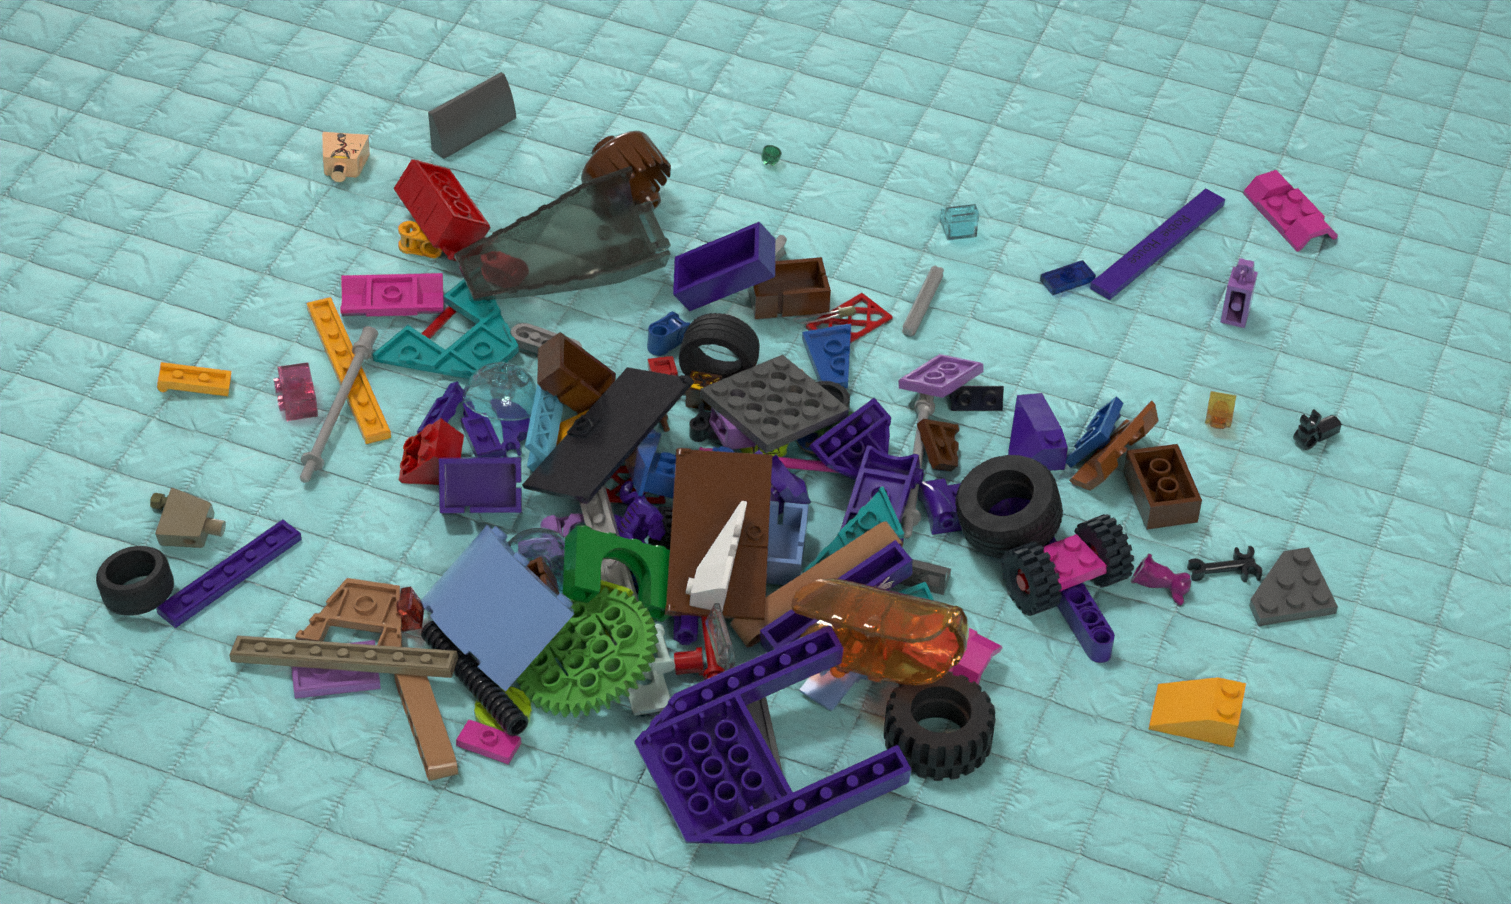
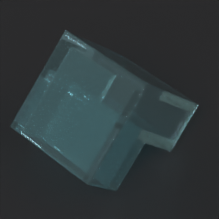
(960, 221)

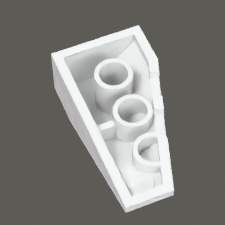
(716, 567)

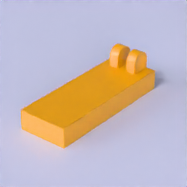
(193, 379)

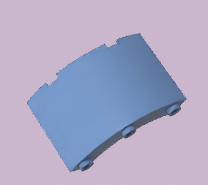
(496, 607)

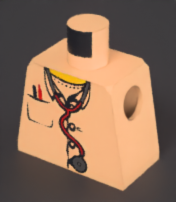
(344, 154)

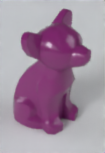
(1158, 576)

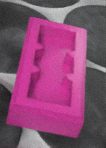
(488, 741)

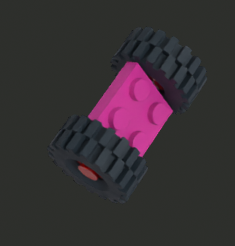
(1094, 553)

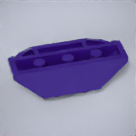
(846, 443)

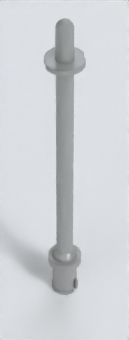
(362, 350)
(911, 517)

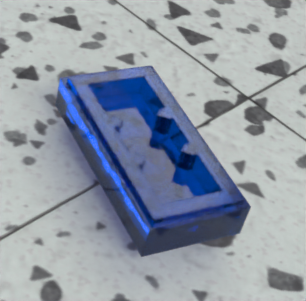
(1067, 277)

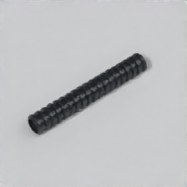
(478, 683)

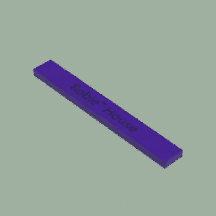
(1157, 244)

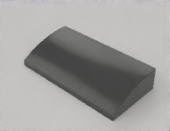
(471, 115)

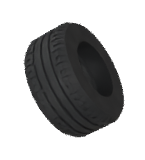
(1003, 479)

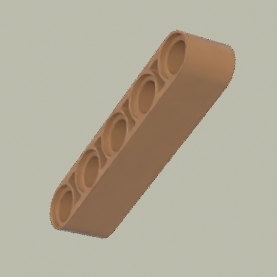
(426, 726)

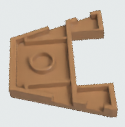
(360, 607)

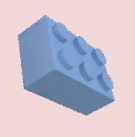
(786, 542)

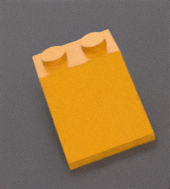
(1199, 709)

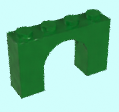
(583, 561)

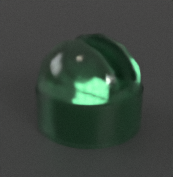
(771, 155)

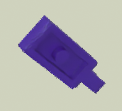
(444, 406)
(480, 434)

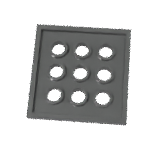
(774, 403)

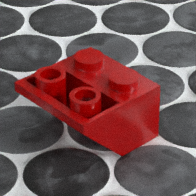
(423, 452)

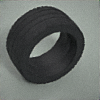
(721, 331)

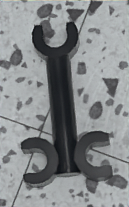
(1241, 562)

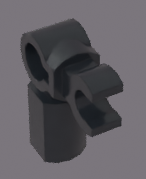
(700, 427)
(1315, 429)

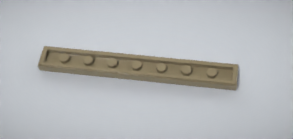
(344, 656)

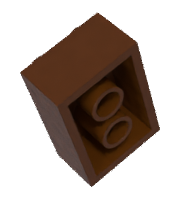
(1162, 486)

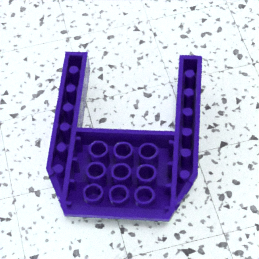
(721, 771)

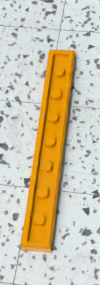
(340, 354)

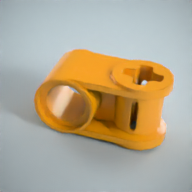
(417, 241)

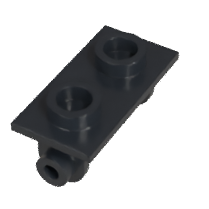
(977, 398)

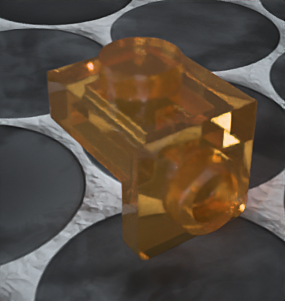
(1220, 410)

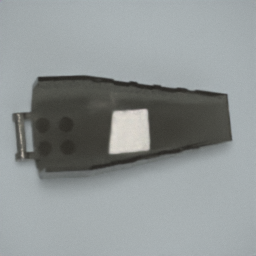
(568, 245)

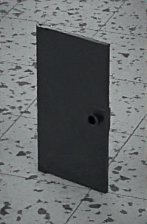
(607, 434)

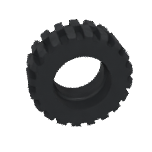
(941, 753)

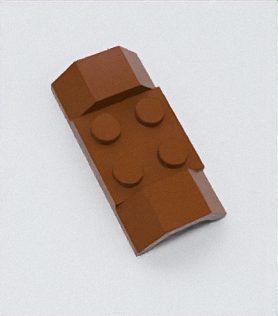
(1104, 461)

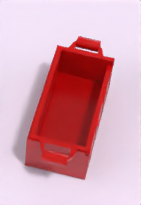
(441, 207)

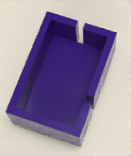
(481, 483)

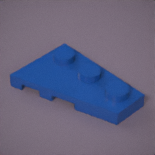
(829, 352)
(1097, 431)

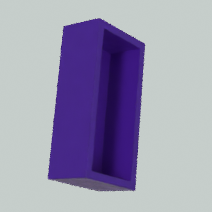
(724, 266)

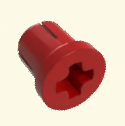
(689, 662)

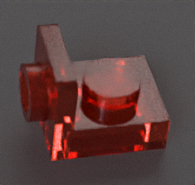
(410, 609)

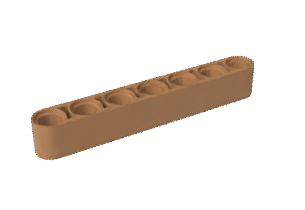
(830, 568)

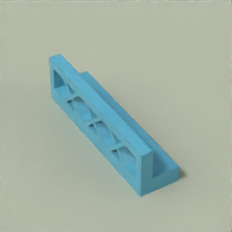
(543, 427)

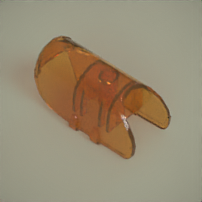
(886, 631)

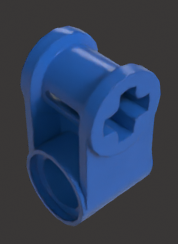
(666, 334)

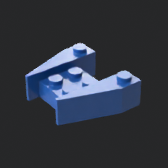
(652, 470)

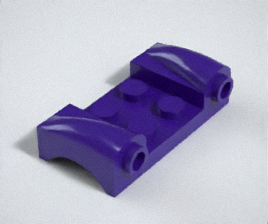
(894, 473)
(941, 506)

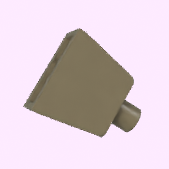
(187, 521)

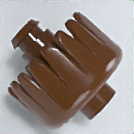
(632, 150)

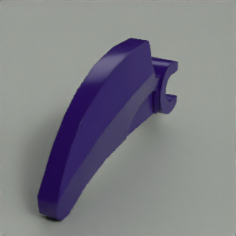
(513, 433)

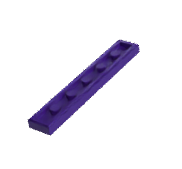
(228, 573)

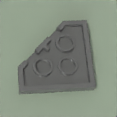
(1292, 590)

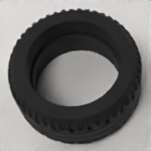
(140, 596)

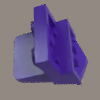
(786, 486)

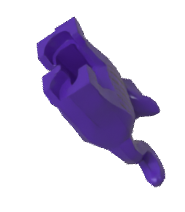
(640, 517)

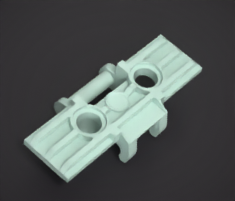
(655, 695)

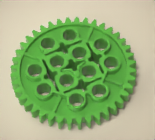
(593, 663)

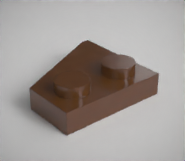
(940, 443)

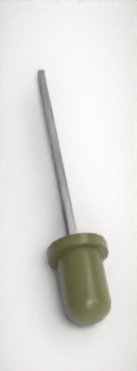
(843, 312)

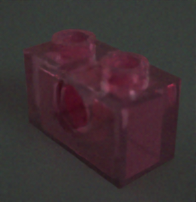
(296, 391)

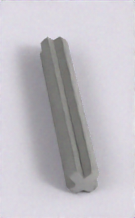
(923, 300)

